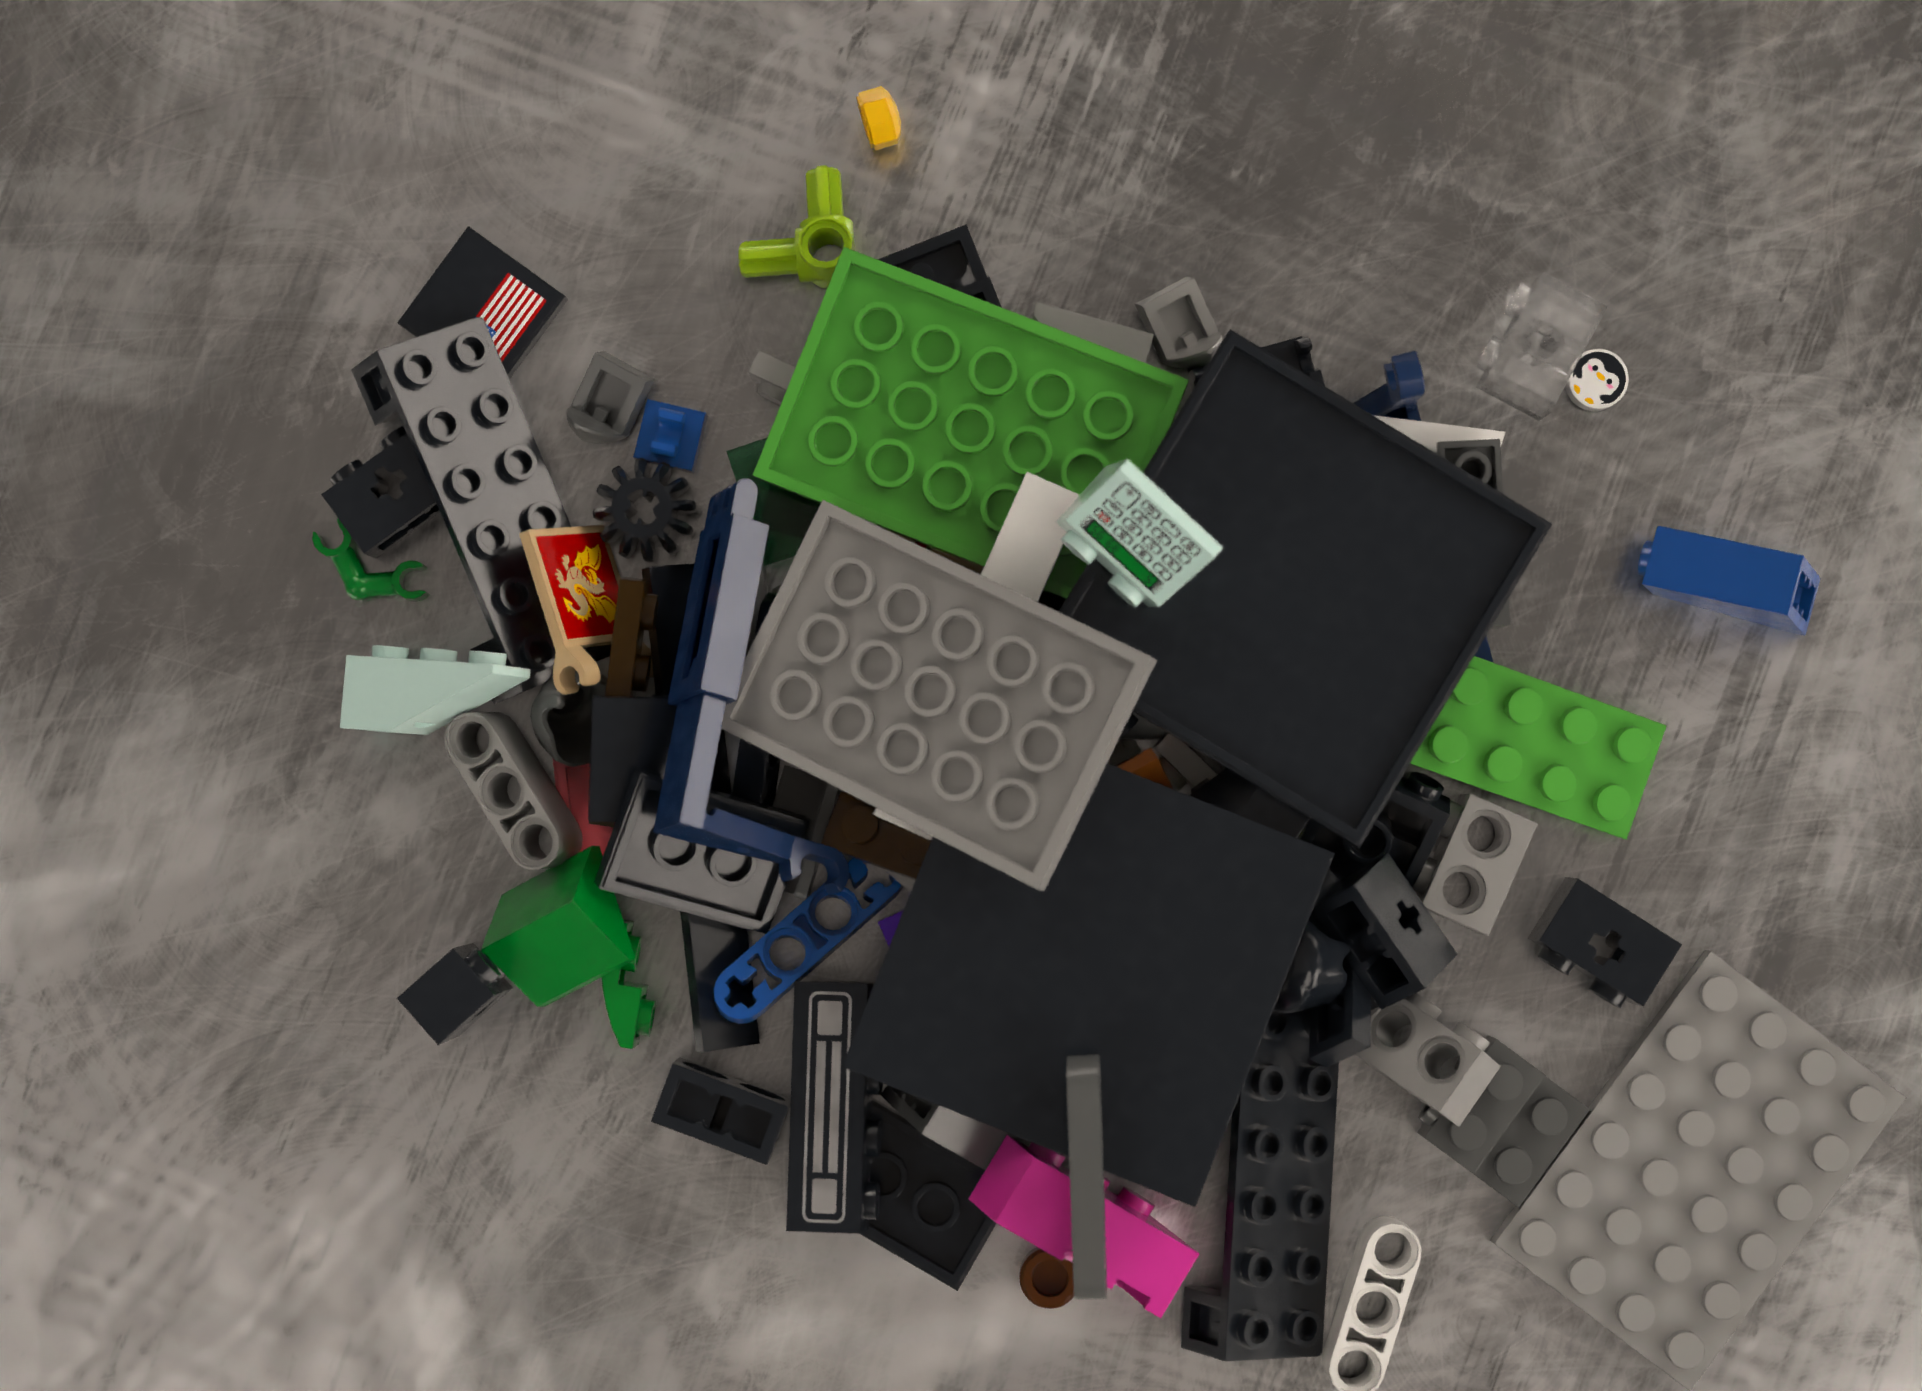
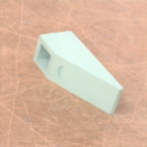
(421, 693)

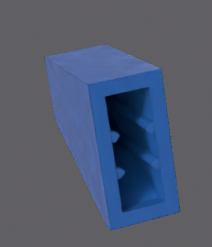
(1730, 578)

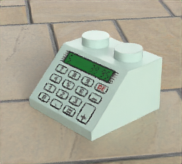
(1136, 535)

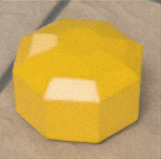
(879, 117)

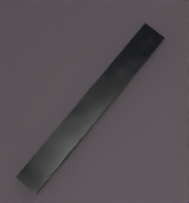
(708, 943)

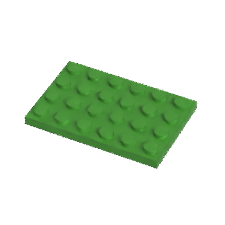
(940, 403)

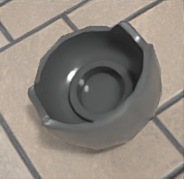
(564, 721)

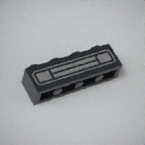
(830, 1115)

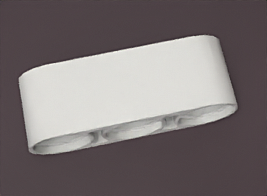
(1366, 1275)

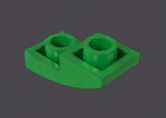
(627, 1002)

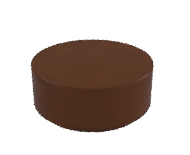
(1046, 1279)

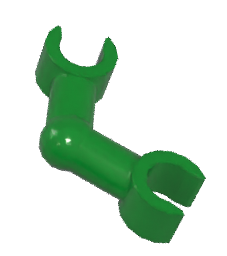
(361, 584)

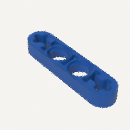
(816, 940)

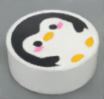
(1597, 380)

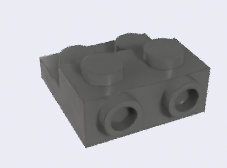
(1511, 1128)

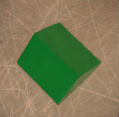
(558, 931)

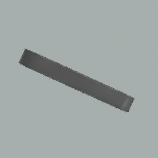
(1086, 1176)

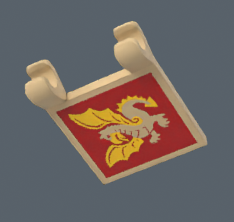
(578, 597)

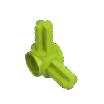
(823, 227)

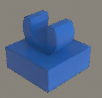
(670, 435)

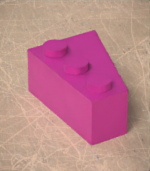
(1031, 1196)

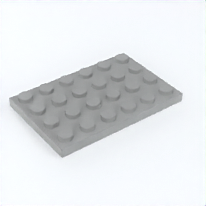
(936, 694)
(1698, 1169)

